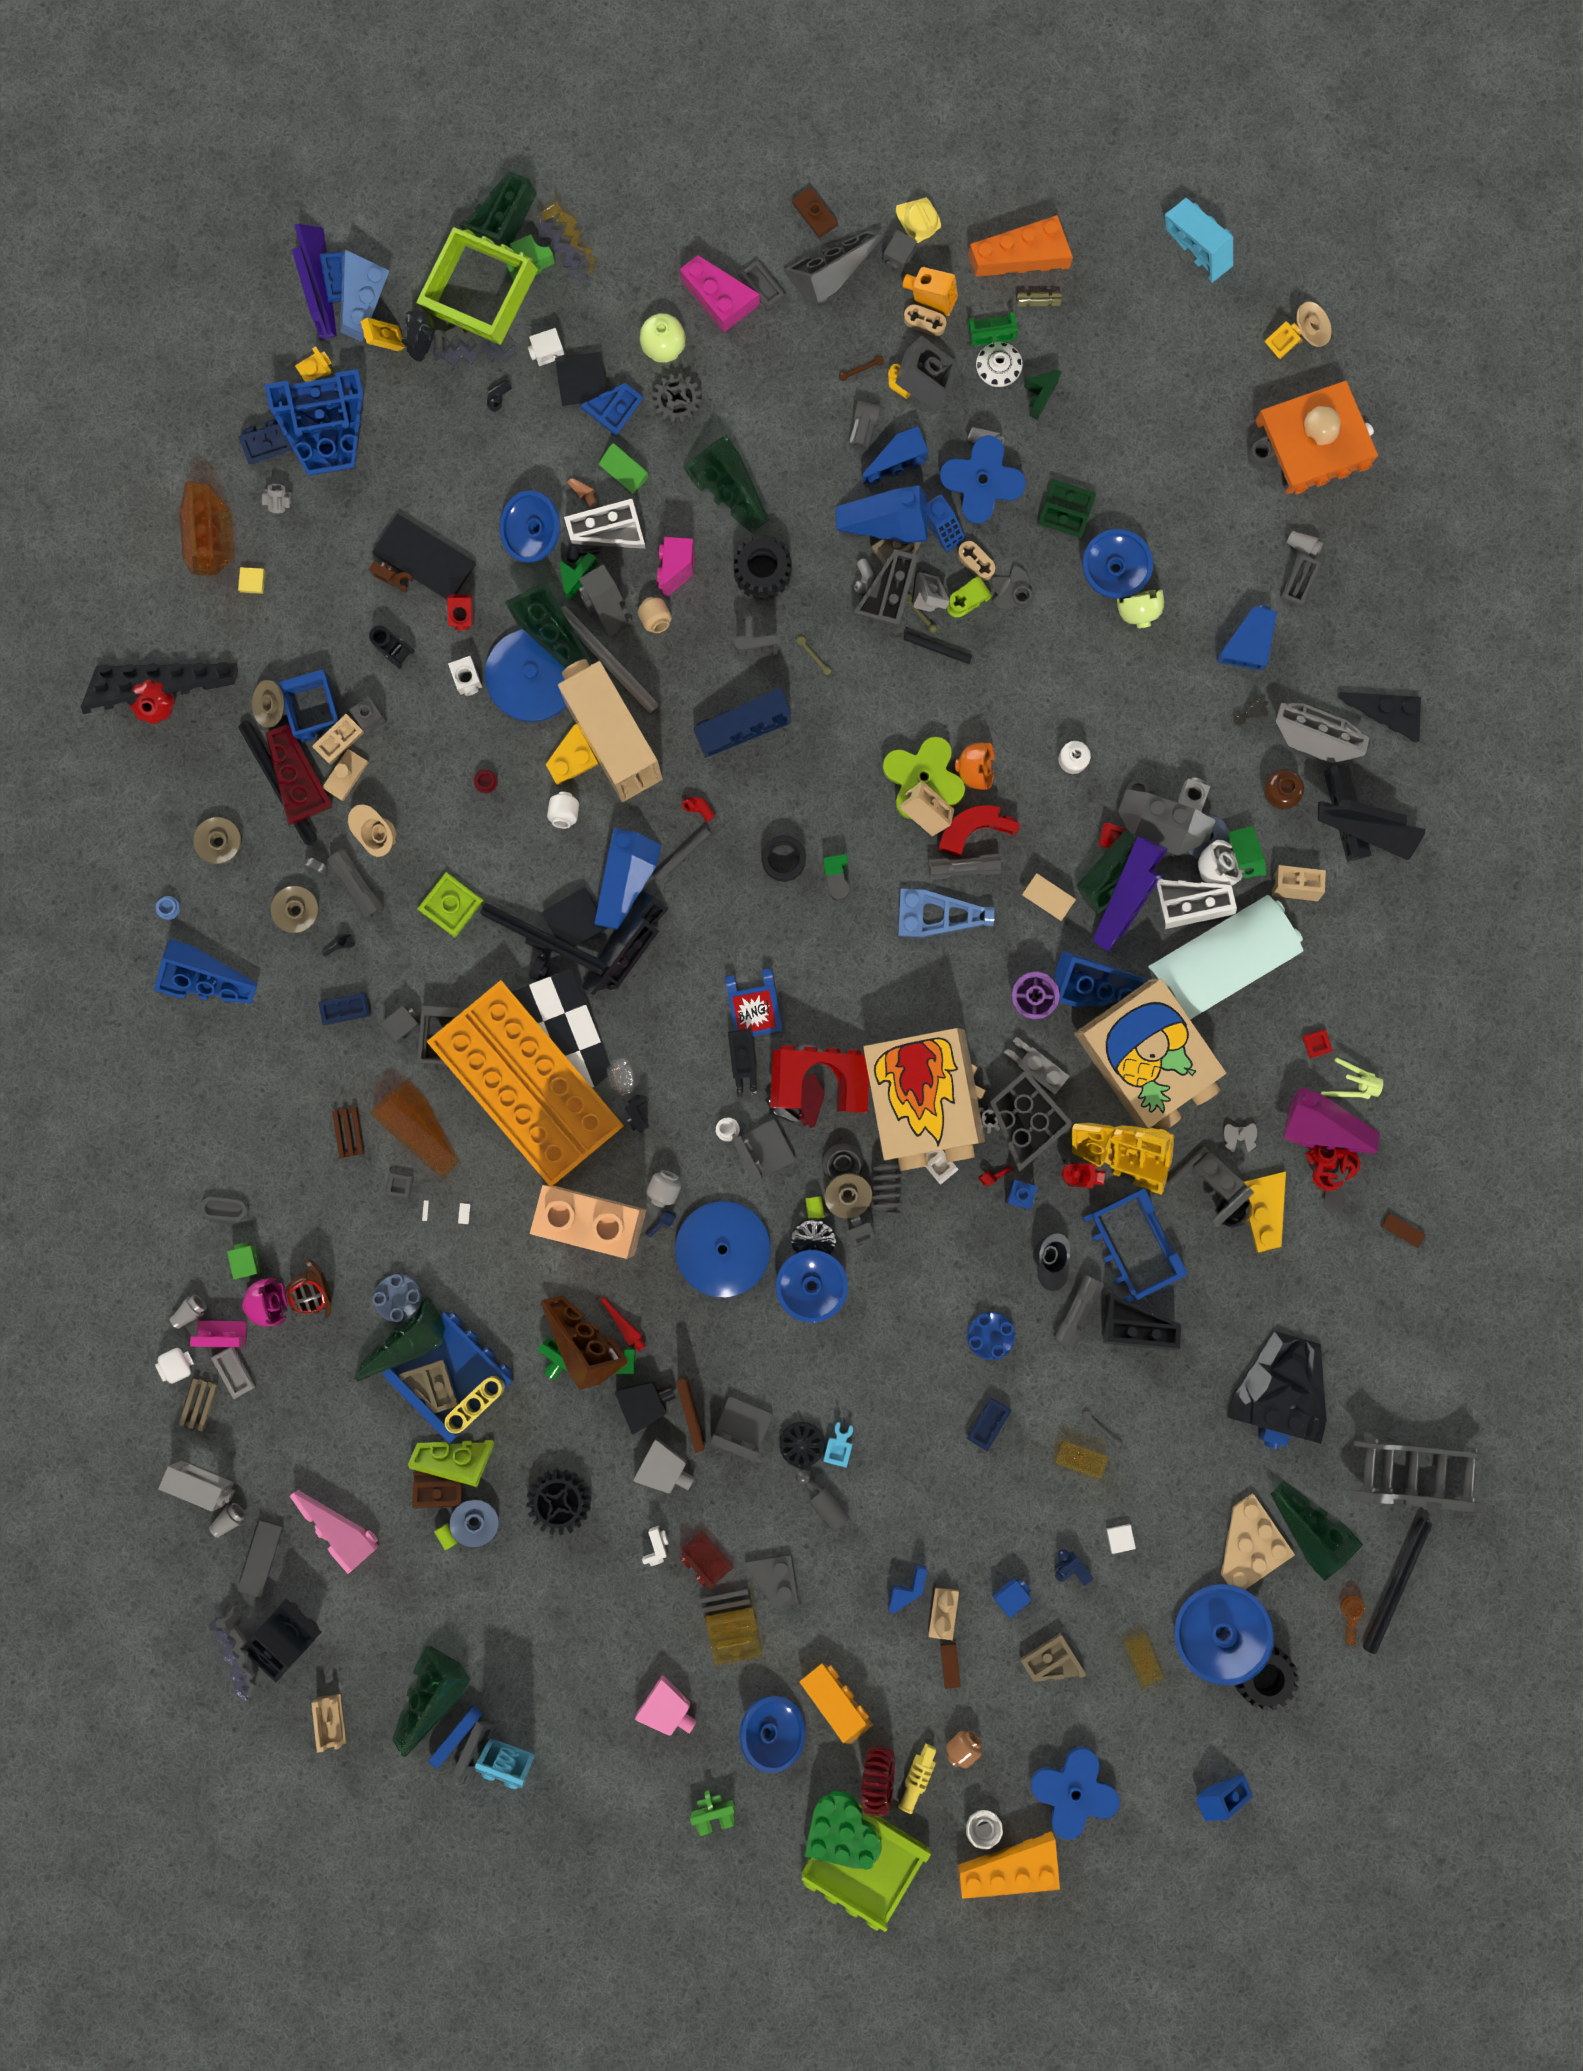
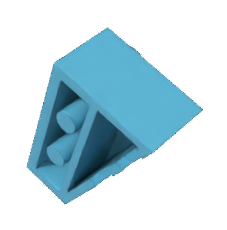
(1202, 237)

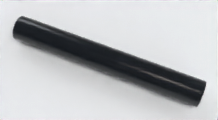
(937, 647)

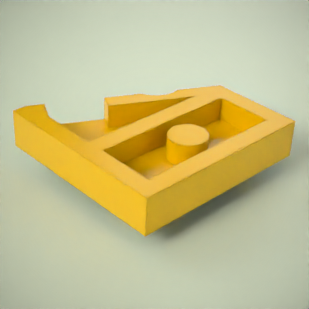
(571, 757)

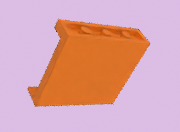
(1300, 456)

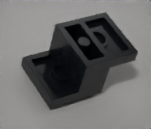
(281, 1640)

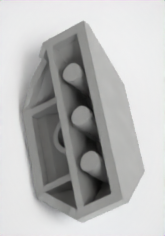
(1320, 733)

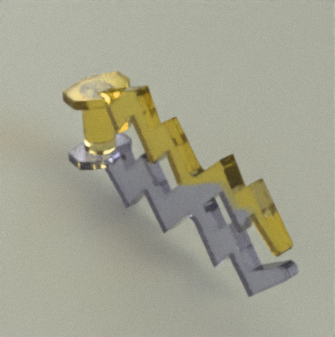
(570, 249)

